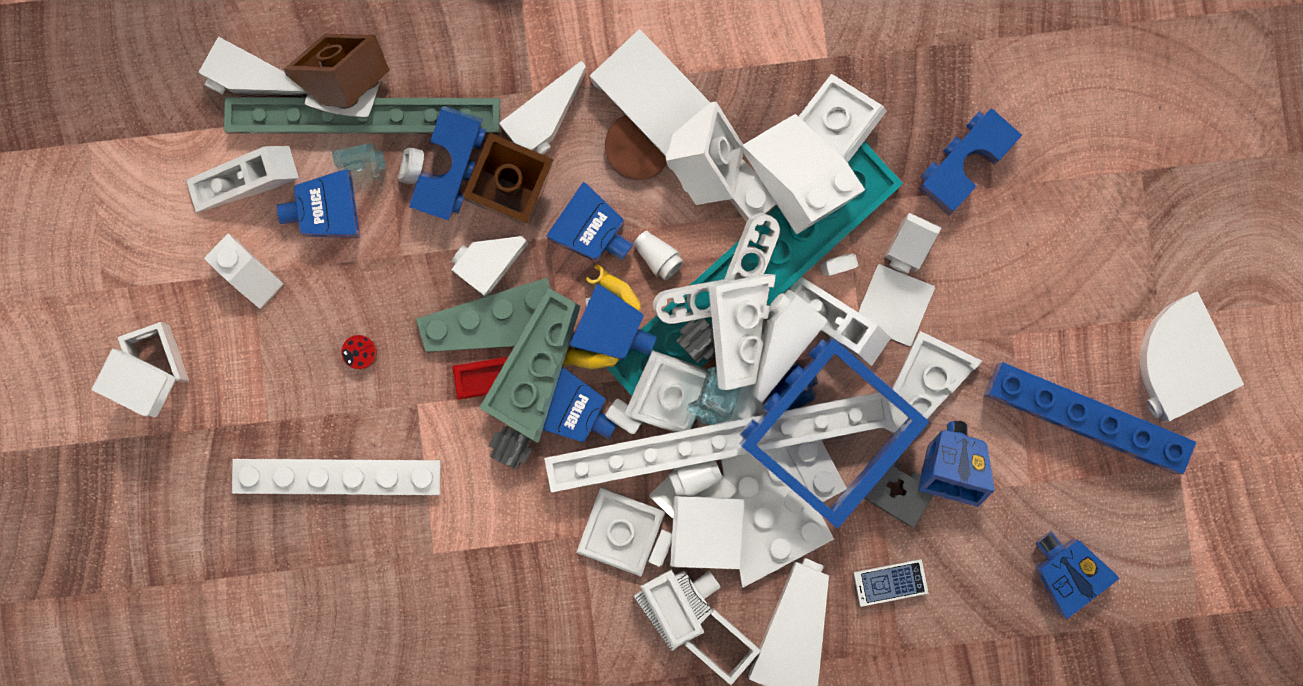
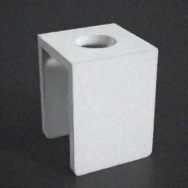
(164, 330)
(134, 383)
(741, 666)

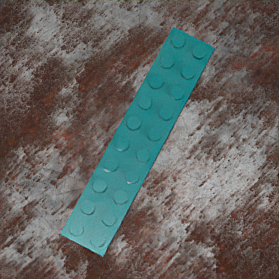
(789, 261)

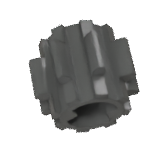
(697, 340)
(510, 447)

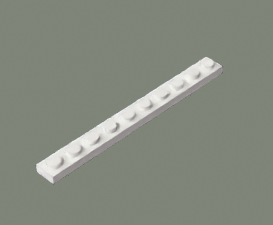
(715, 442)

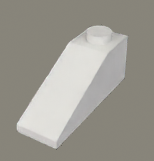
(245, 74)
(540, 118)
(243, 177)
(844, 324)
(785, 336)

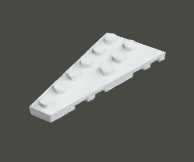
(775, 518)

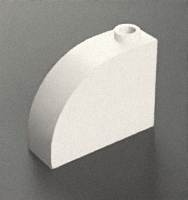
(1185, 360)

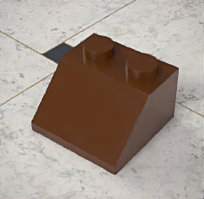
(339, 68)
(508, 179)

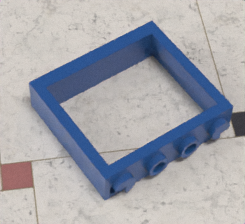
(875, 469)

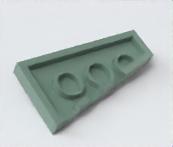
(483, 323)
(532, 370)

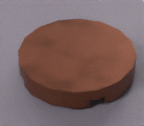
(632, 152)

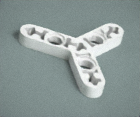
(734, 272)

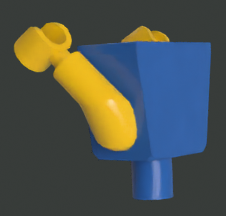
(608, 326)

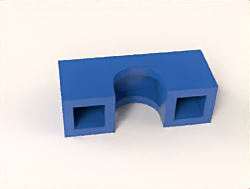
(459, 135)
(988, 136)

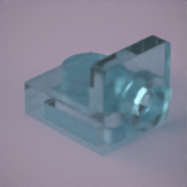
(355, 157)
(714, 403)

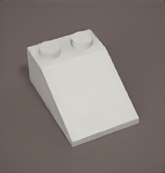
(801, 172)

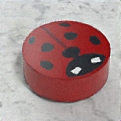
(359, 352)

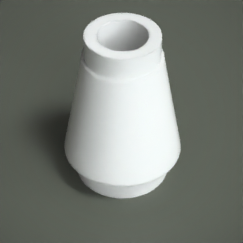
(658, 255)
(695, 478)

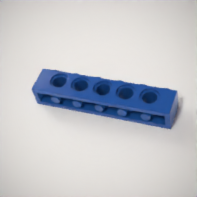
(1090, 418)

